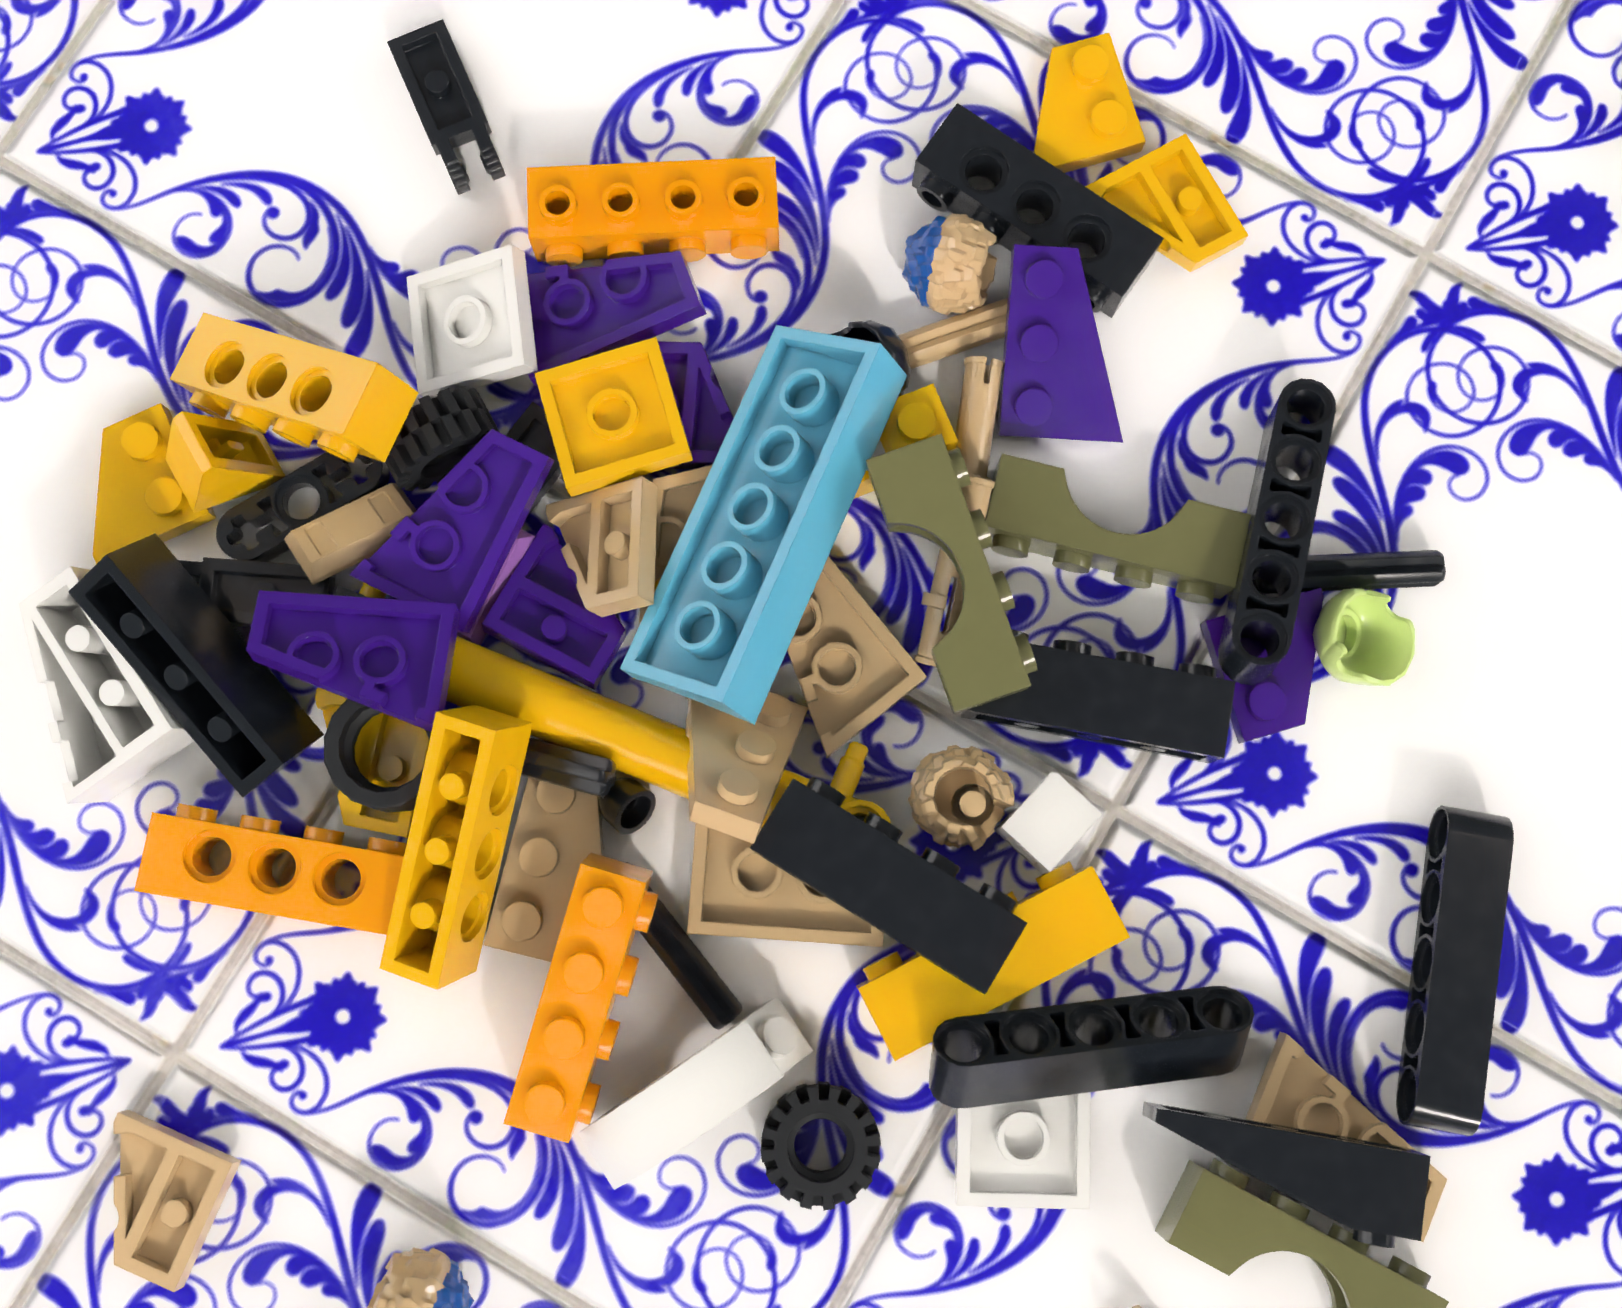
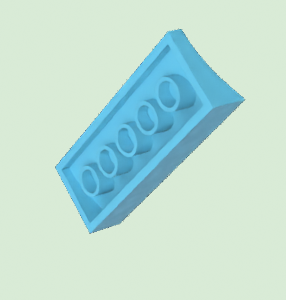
(766, 520)

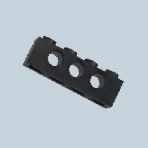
(1023, 180)

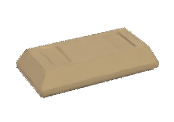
(348, 532)

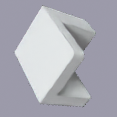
(1048, 822)

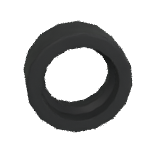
(344, 772)

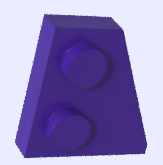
(547, 619)

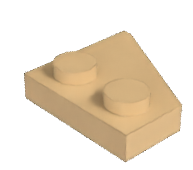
(611, 544)
(165, 1199)

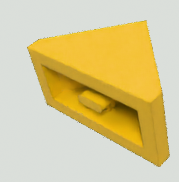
(218, 459)

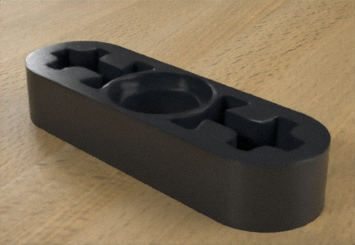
(277, 495)

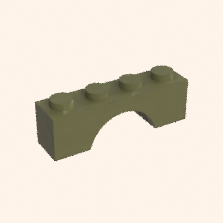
(924, 497)
(1192, 552)
(1228, 1226)

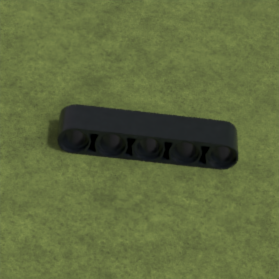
(1294, 508)
(1455, 971)
(1089, 1046)

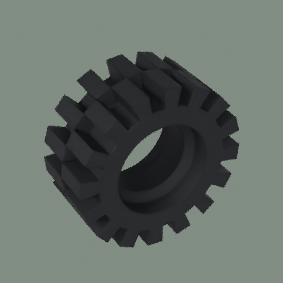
(438, 437)
(825, 1186)

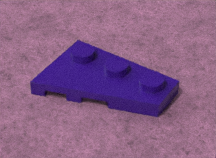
(609, 305)
(1053, 353)
(462, 530)
(361, 648)

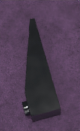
(1351, 1180)

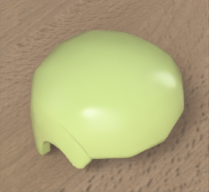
(1363, 638)

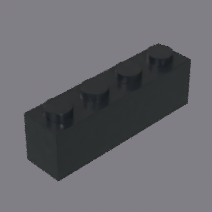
(195, 662)
(1119, 702)
(889, 885)

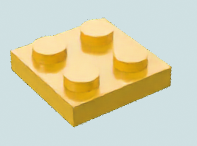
(613, 417)

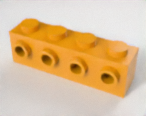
(653, 209)
(578, 998)

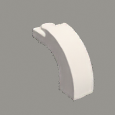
(696, 1094)

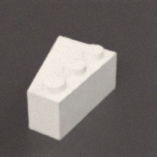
(101, 709)

